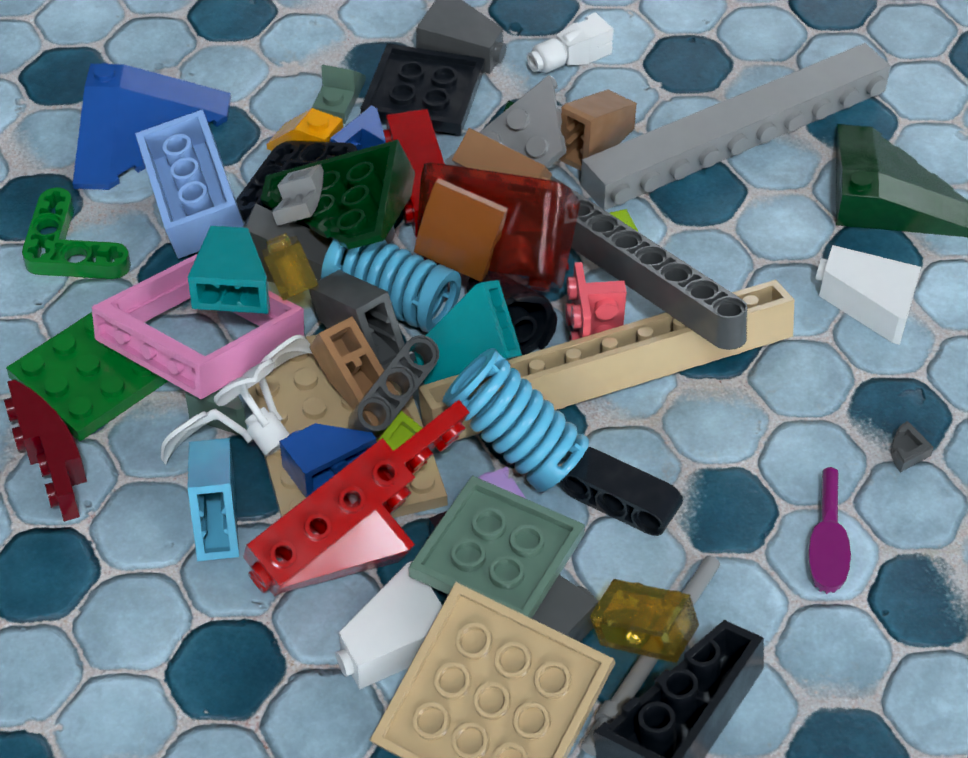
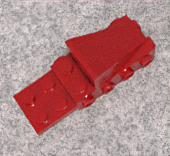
(348, 519)

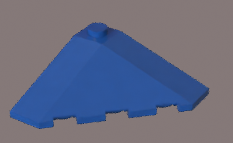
(127, 101)

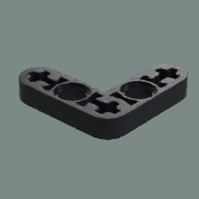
(285, 157)

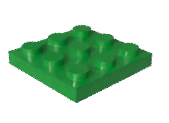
(83, 378)

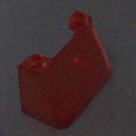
(536, 226)

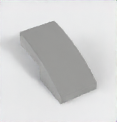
(299, 194)

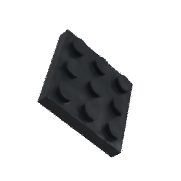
(427, 80)

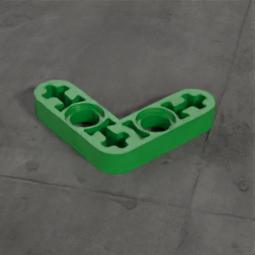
(59, 249)

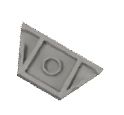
(531, 125)

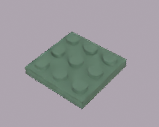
(498, 547)

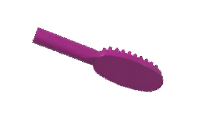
(829, 541)

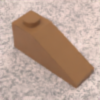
(349, 364)

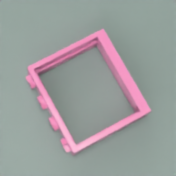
(121, 327)

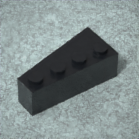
(690, 702)

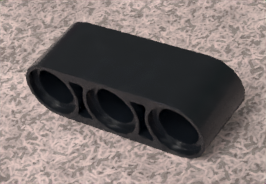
(623, 492)

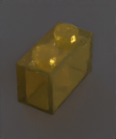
(288, 265)
(645, 620)

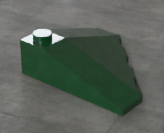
(889, 190)
(358, 196)

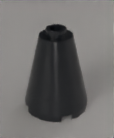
(529, 312)

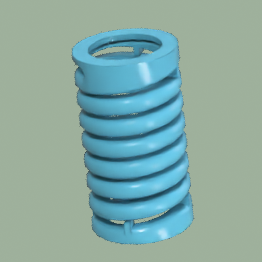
(386, 263)
(511, 425)

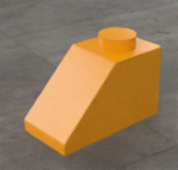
(308, 126)

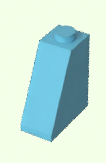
(213, 499)

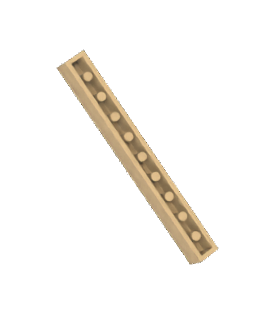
(630, 354)

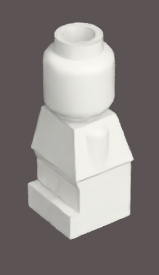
(574, 45)

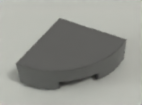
(909, 447)

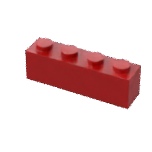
(420, 145)

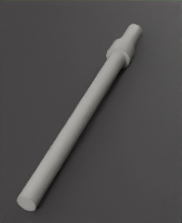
(612, 708)

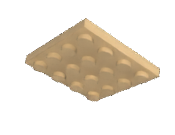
(492, 687)

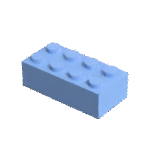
(188, 180)

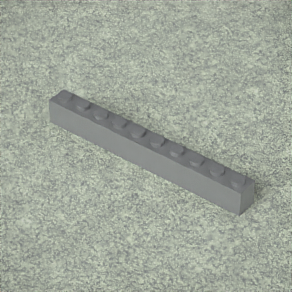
(733, 126)

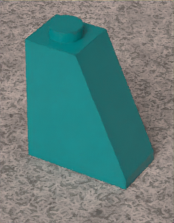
(228, 273)
(470, 329)

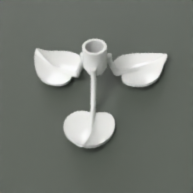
(263, 426)

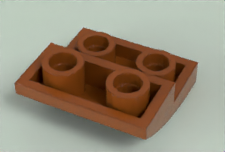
(460, 230)

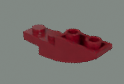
(47, 443)

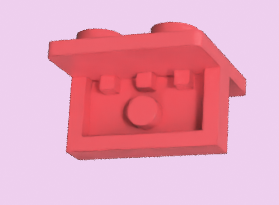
(593, 305)

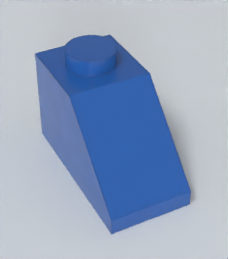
(320, 453)

